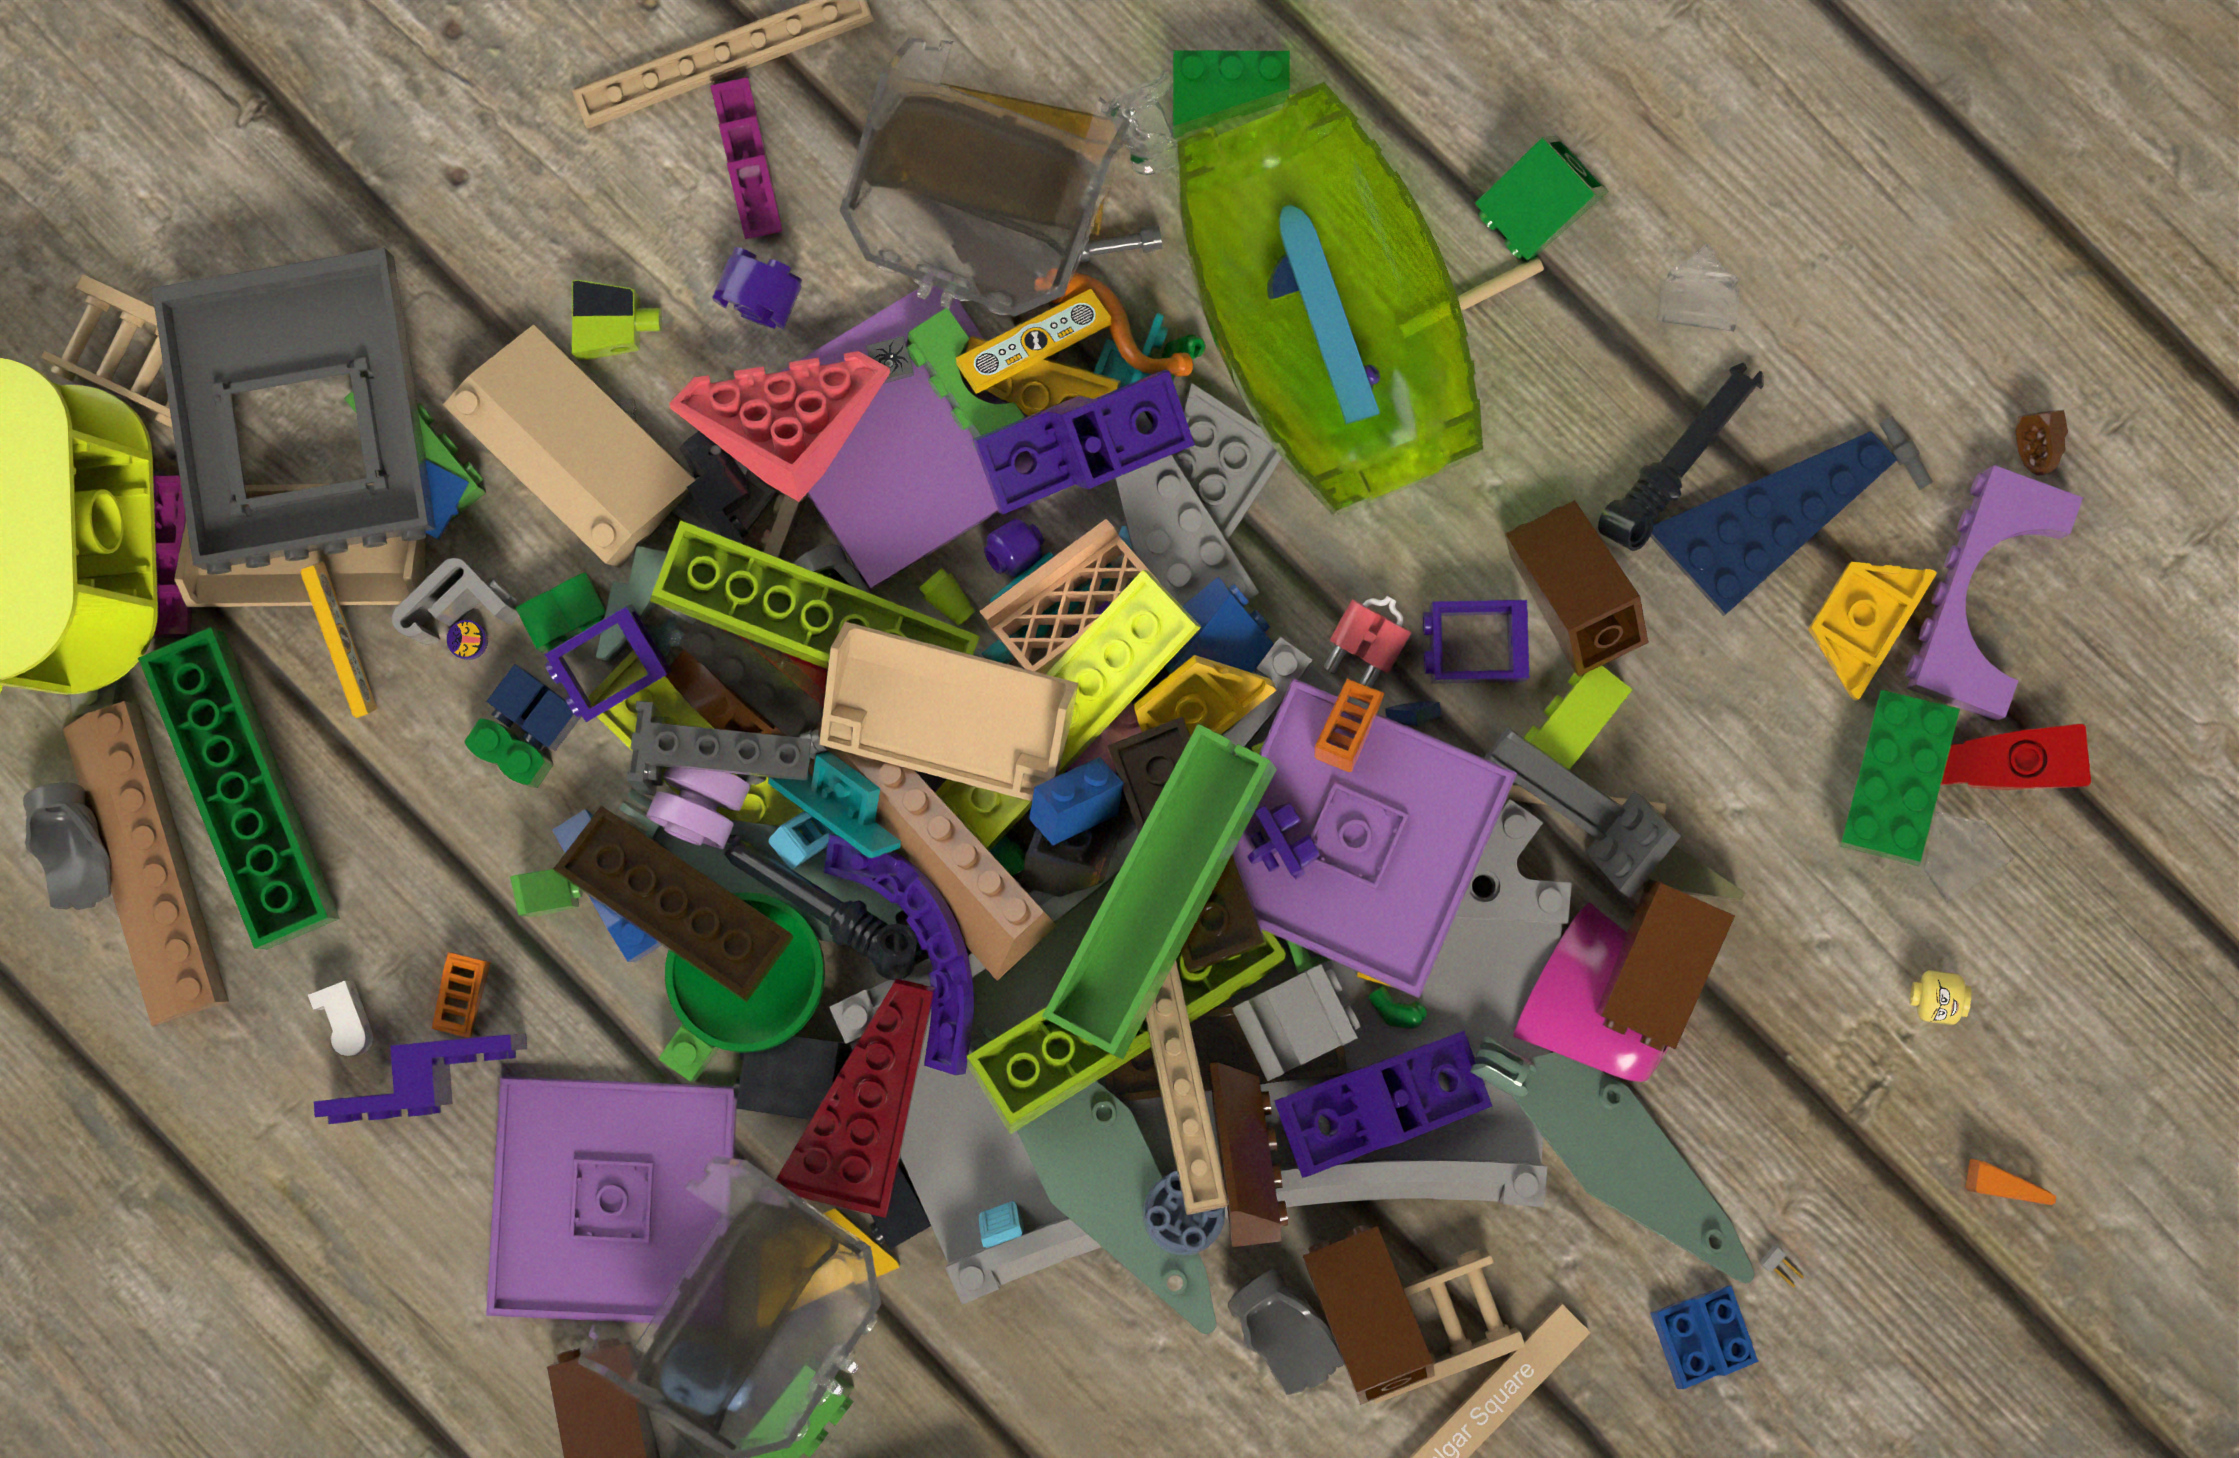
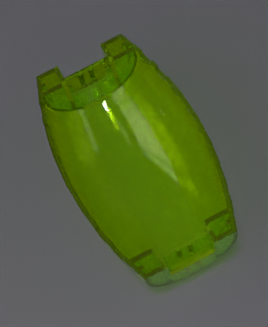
(1386, 279)

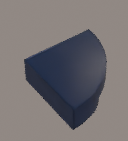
(1282, 279)
(1414, 713)

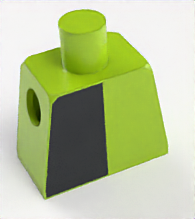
(608, 320)

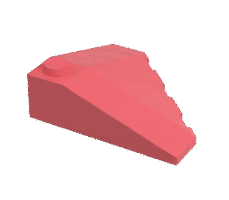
(785, 421)

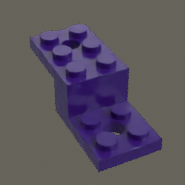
(1084, 442)
(420, 1078)
(1382, 1104)

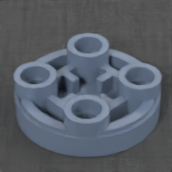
(1170, 1225)

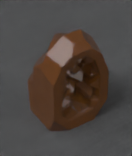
(2041, 440)

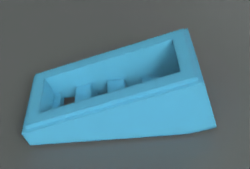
(792, 844)
(1000, 1224)

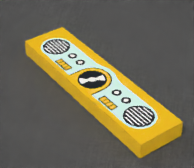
(1033, 341)
(338, 639)

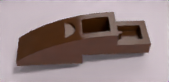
(716, 700)

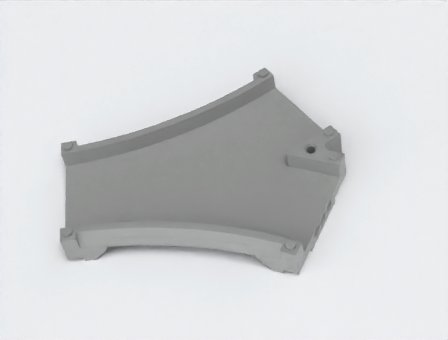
(1479, 984)

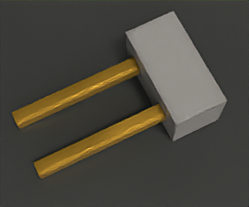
(1773, 1258)

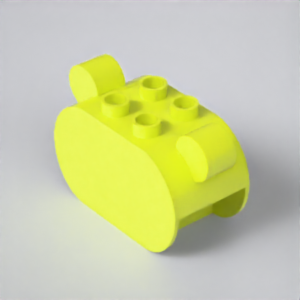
(73, 535)

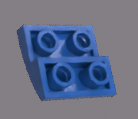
(1704, 1337)

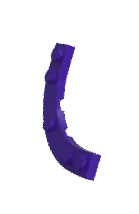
(935, 931)

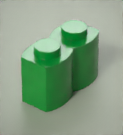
(562, 612)
(503, 748)

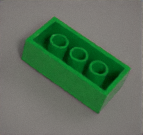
(1900, 777)

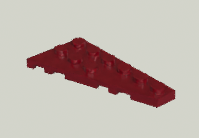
(859, 1129)

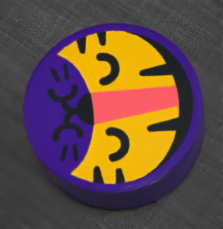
(467, 640)

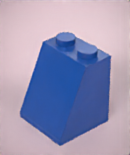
(1227, 629)

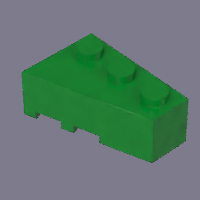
(1225, 84)

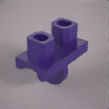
(1276, 823)

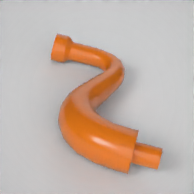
(1179, 364)

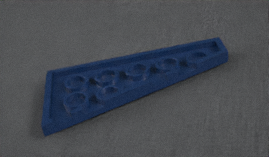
(1753, 530)

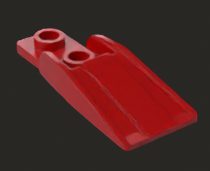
(2022, 760)

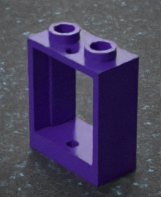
(1517, 640)
(641, 642)

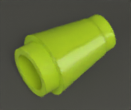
(947, 596)

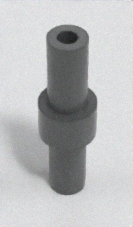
(1906, 452)

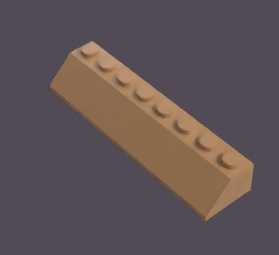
(147, 863)
(988, 904)

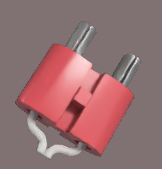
(1369, 637)

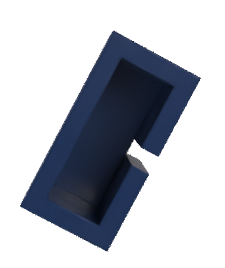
(533, 707)

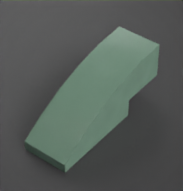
(638, 591)

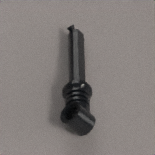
(1631, 519)
(849, 922)

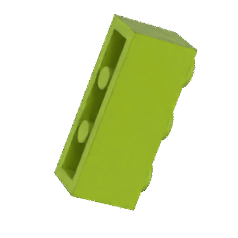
(1579, 715)

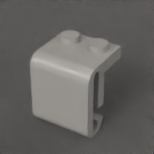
(449, 596)
(1296, 1021)

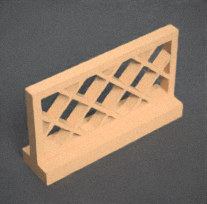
(1055, 583)

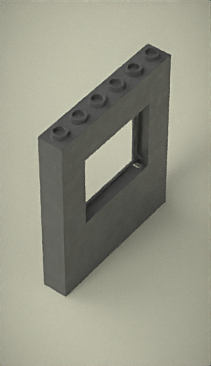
(281, 331)

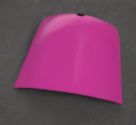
(1566, 999)

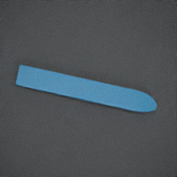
(1326, 315)

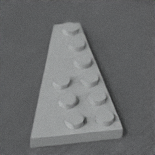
(1227, 461)
(1175, 531)

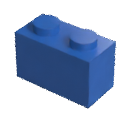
(1076, 800)

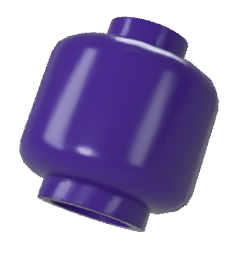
(1014, 547)

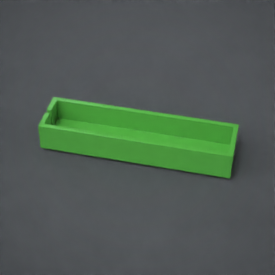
(1160, 891)

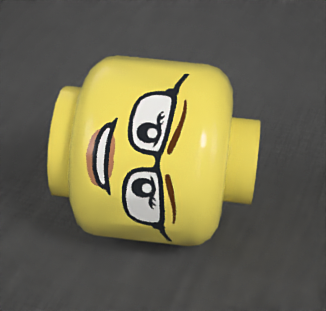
(1941, 997)

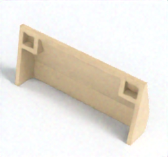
(571, 445)
(358, 576)
(945, 712)

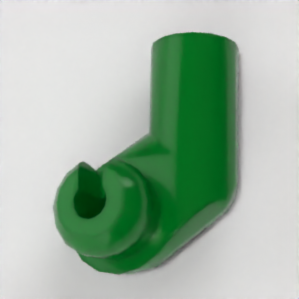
(1187, 344)
(1397, 1014)

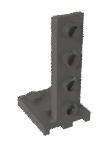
(708, 749)
(1628, 836)

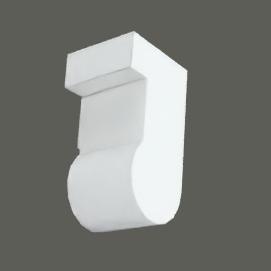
(347, 1017)

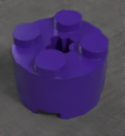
(758, 289)

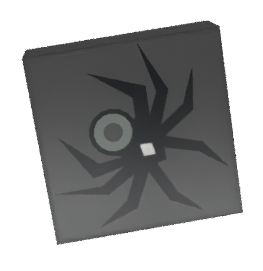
(893, 355)

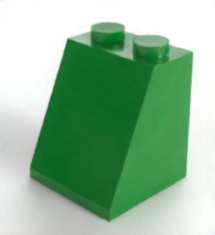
(1539, 197)

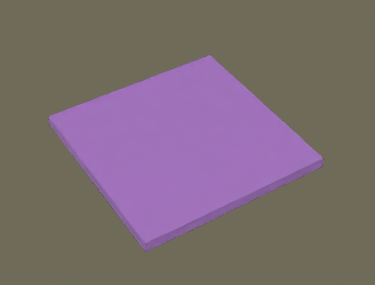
(907, 468)
(1390, 836)
(595, 1194)

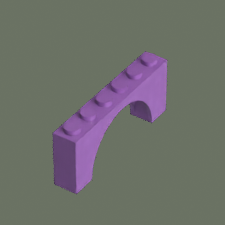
(1949, 659)

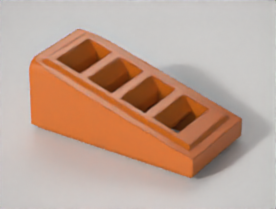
(1337, 756)
(449, 976)
(1991, 1180)

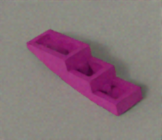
(746, 158)
(170, 520)

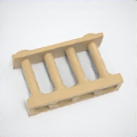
(134, 315)
(1462, 1352)

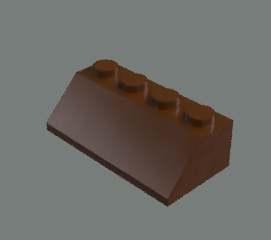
(1246, 1156)

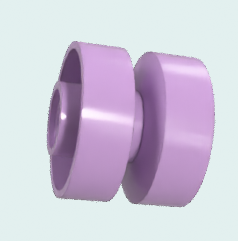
(693, 812)

